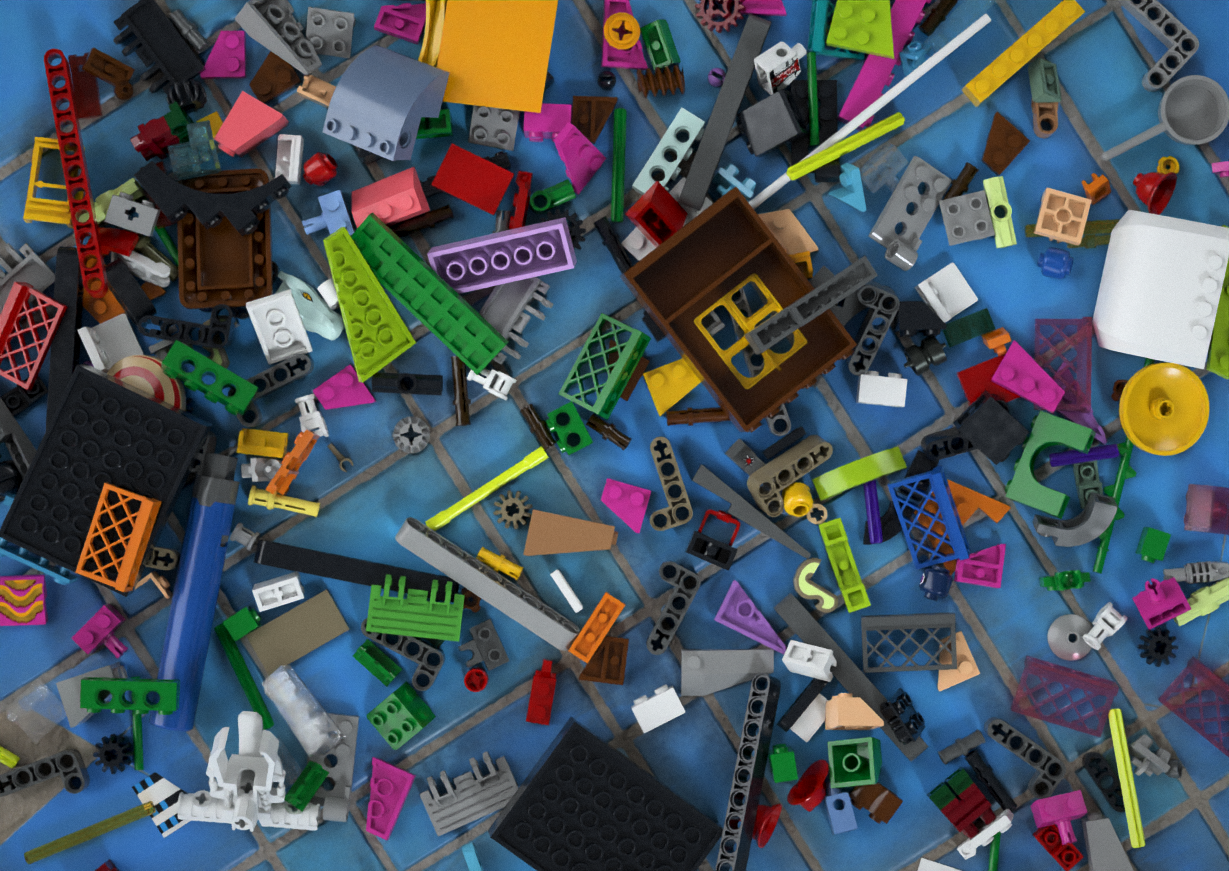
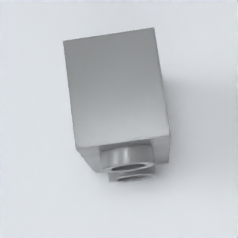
(119, 216)

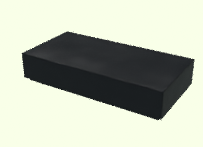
(784, 442)

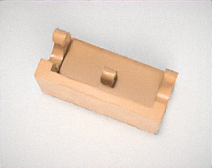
(316, 90)

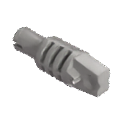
(1198, 572)

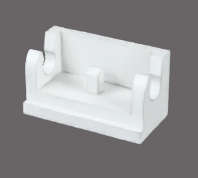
(290, 157)
(278, 591)
(809, 660)

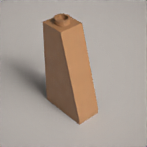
(564, 534)

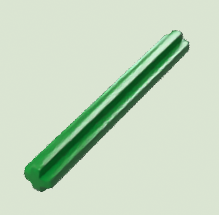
(618, 168)
(243, 675)

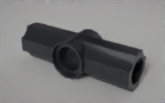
(423, 384)

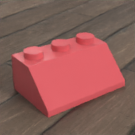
(390, 199)

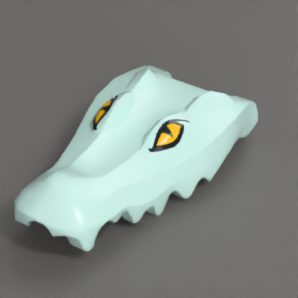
(313, 310)

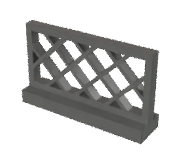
(913, 622)

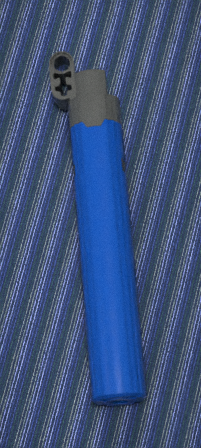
(197, 583)

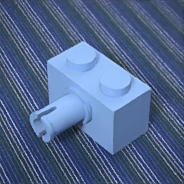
(333, 217)

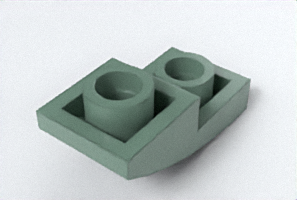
(1086, 481)

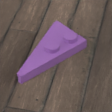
(1077, 417)
(743, 616)

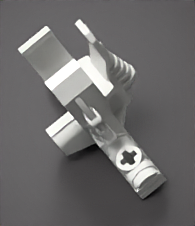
(246, 784)

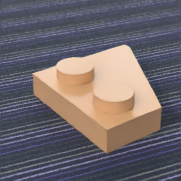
(965, 663)

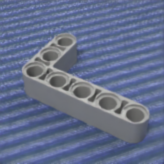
(1173, 43)

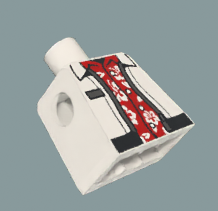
(778, 66)

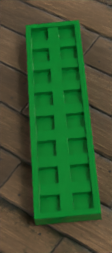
(427, 295)

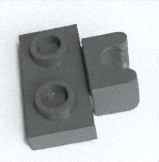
(485, 646)

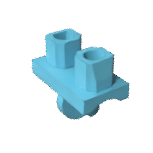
(726, 181)

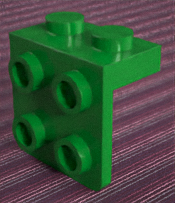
(400, 716)

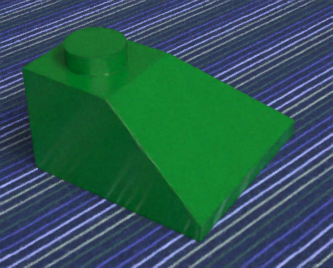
(854, 762)

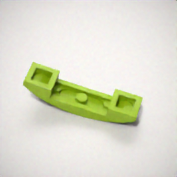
(859, 472)
(844, 565)

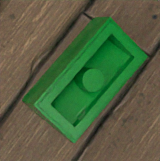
(660, 44)

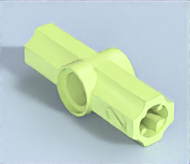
(997, 197)
(103, 201)
(1205, 601)

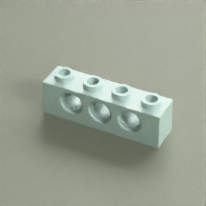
(683, 122)

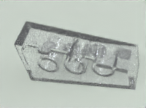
(302, 711)

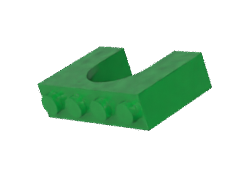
(1046, 432)

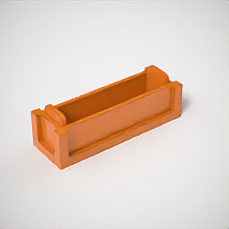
(596, 627)

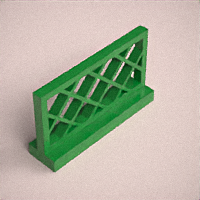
(617, 378)

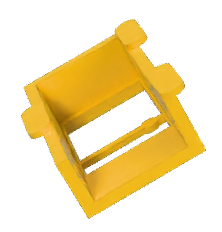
(46, 209)

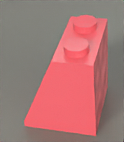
(248, 126)

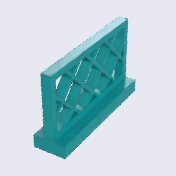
(817, 32)

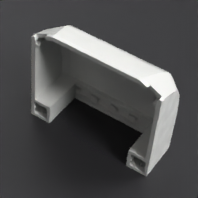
(1161, 288)

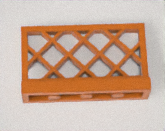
(134, 548)

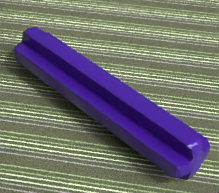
(1075, 457)
(873, 512)

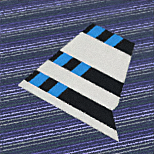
(165, 799)

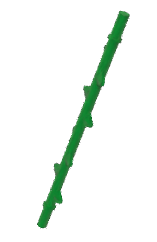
(1115, 491)

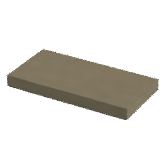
(298, 632)

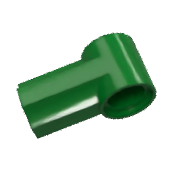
(554, 196)

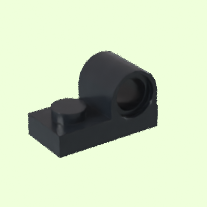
(919, 465)

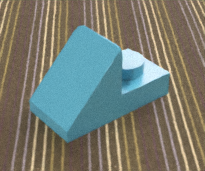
(852, 188)

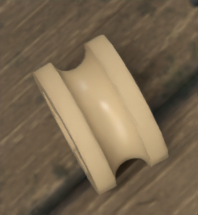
(813, 520)

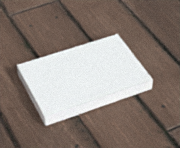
(279, 326)

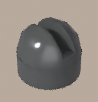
(1175, 769)

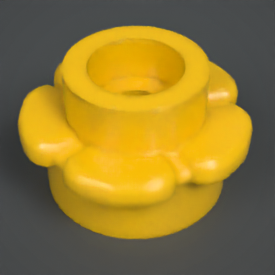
(1171, 161)

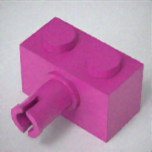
(1161, 602)
(101, 631)
(1060, 811)

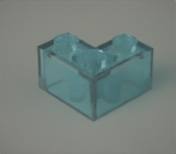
(197, 156)

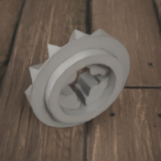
(418, 426)

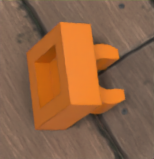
(1097, 189)
(996, 340)

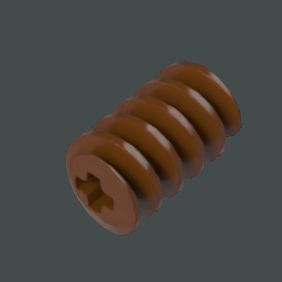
(660, 81)

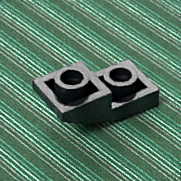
(20, 399)

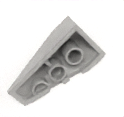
(277, 30)
(717, 669)

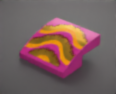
(23, 600)

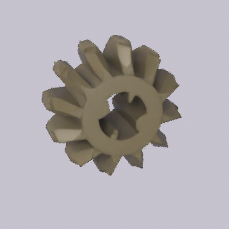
(516, 516)

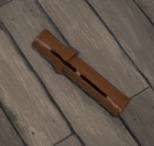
(693, 416)

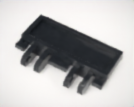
(158, 43)

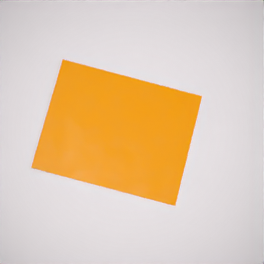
(497, 52)

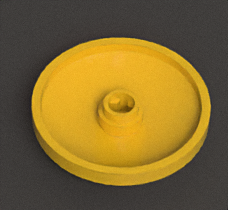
(1164, 408)

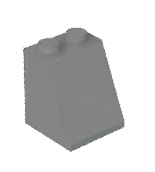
(70, 692)

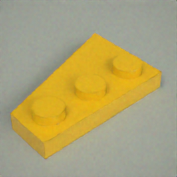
(670, 384)

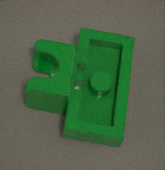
(1065, 580)

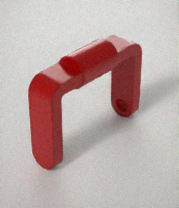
(723, 516)

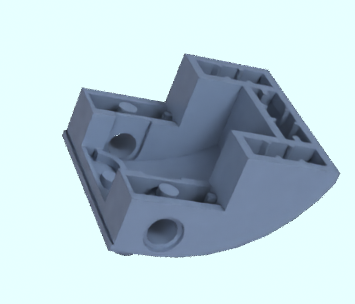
(383, 102)

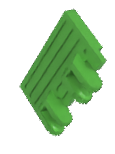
(415, 614)

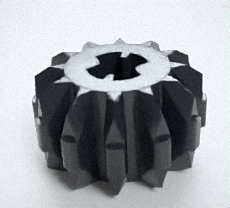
(188, 95)
(1165, 649)
(117, 762)

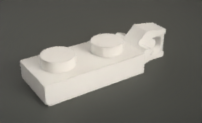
(985, 835)

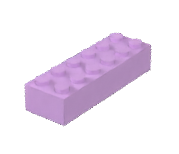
(505, 256)

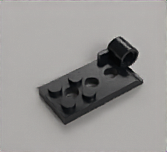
(827, 119)

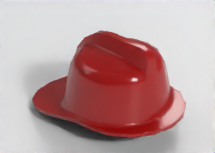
(811, 787)

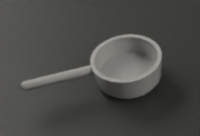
(1189, 113)

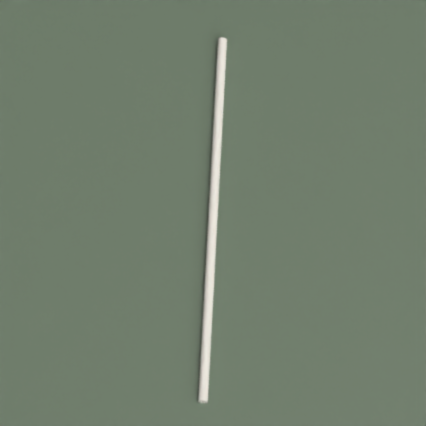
(879, 103)

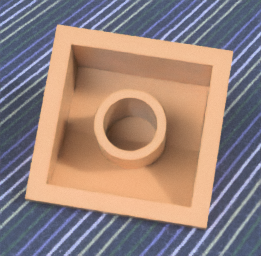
(850, 713)

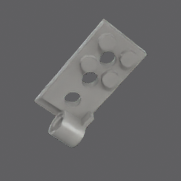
(904, 246)
(337, 801)

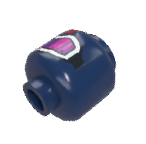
(935, 583)

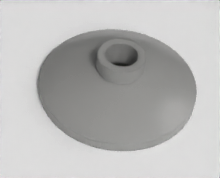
(1059, 634)

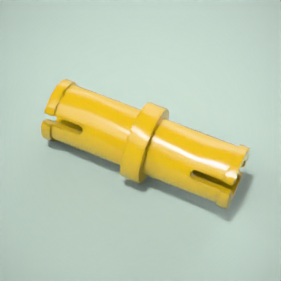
(499, 563)

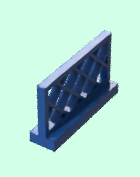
(949, 513)

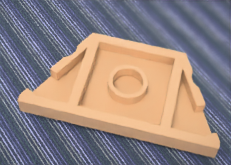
(788, 231)

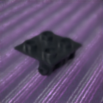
(911, 720)

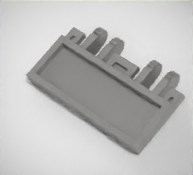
(29, 270)
(506, 308)
(471, 797)

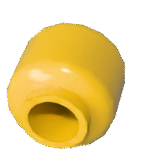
(797, 499)

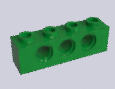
(182, 354)
(166, 688)

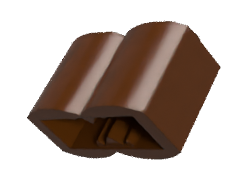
(877, 800)

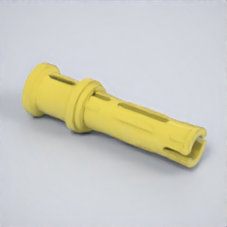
(267, 499)

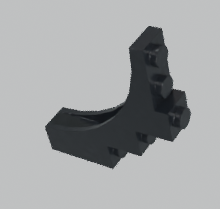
(210, 208)

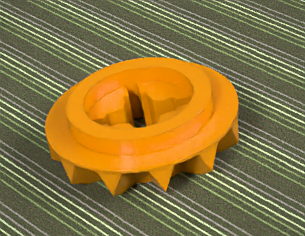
(630, 25)

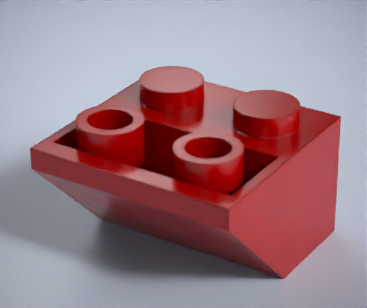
(657, 214)

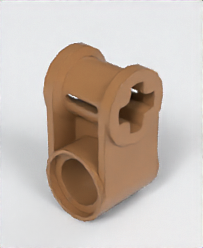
(1044, 112)

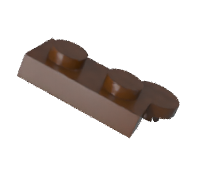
(110, 71)

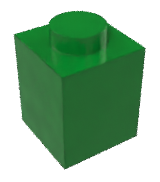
(1152, 544)
(242, 623)

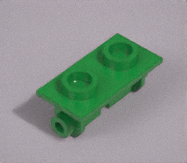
(377, 662)
(306, 785)

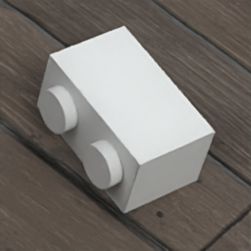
(881, 390)
(658, 708)

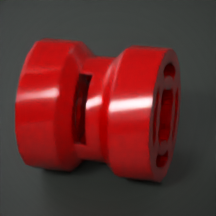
(474, 682)

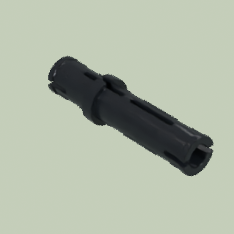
(613, 244)
(985, 774)

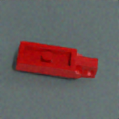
(521, 200)
(542, 695)

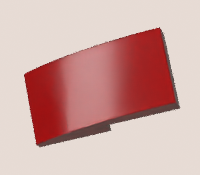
(116, 241)
(1065, 855)

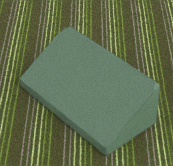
(1044, 81)

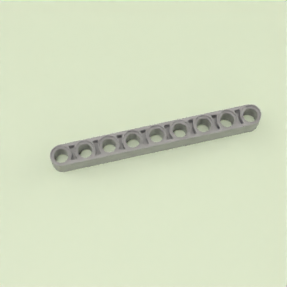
(487, 584)

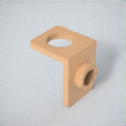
(160, 581)

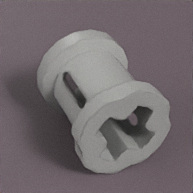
(245, 536)

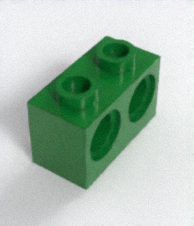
(436, 127)
(574, 426)
(782, 763)

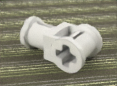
(493, 382)
(311, 419)
(1105, 625)

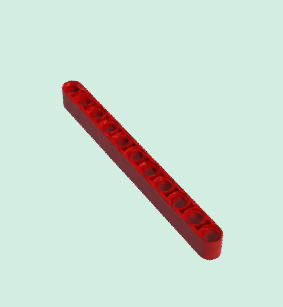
(73, 162)

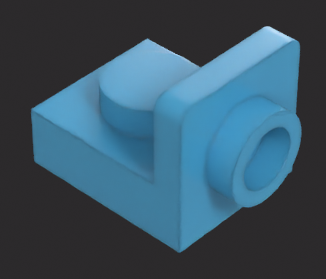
(913, 56)

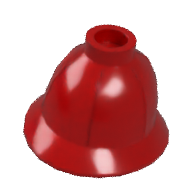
(1155, 190)
(765, 823)

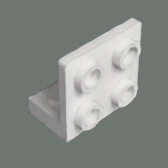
(946, 292)
(110, 342)

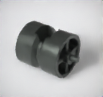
(928, 353)

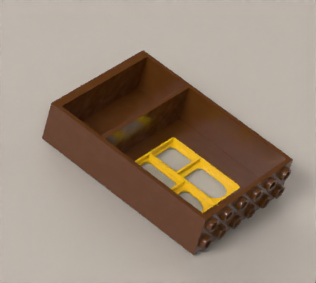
(703, 270)

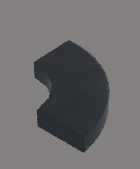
(889, 523)

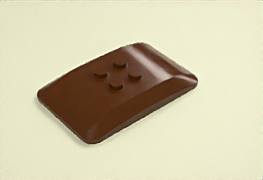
(218, 262)

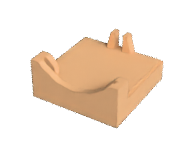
(1062, 216)

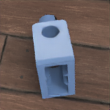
(843, 819)

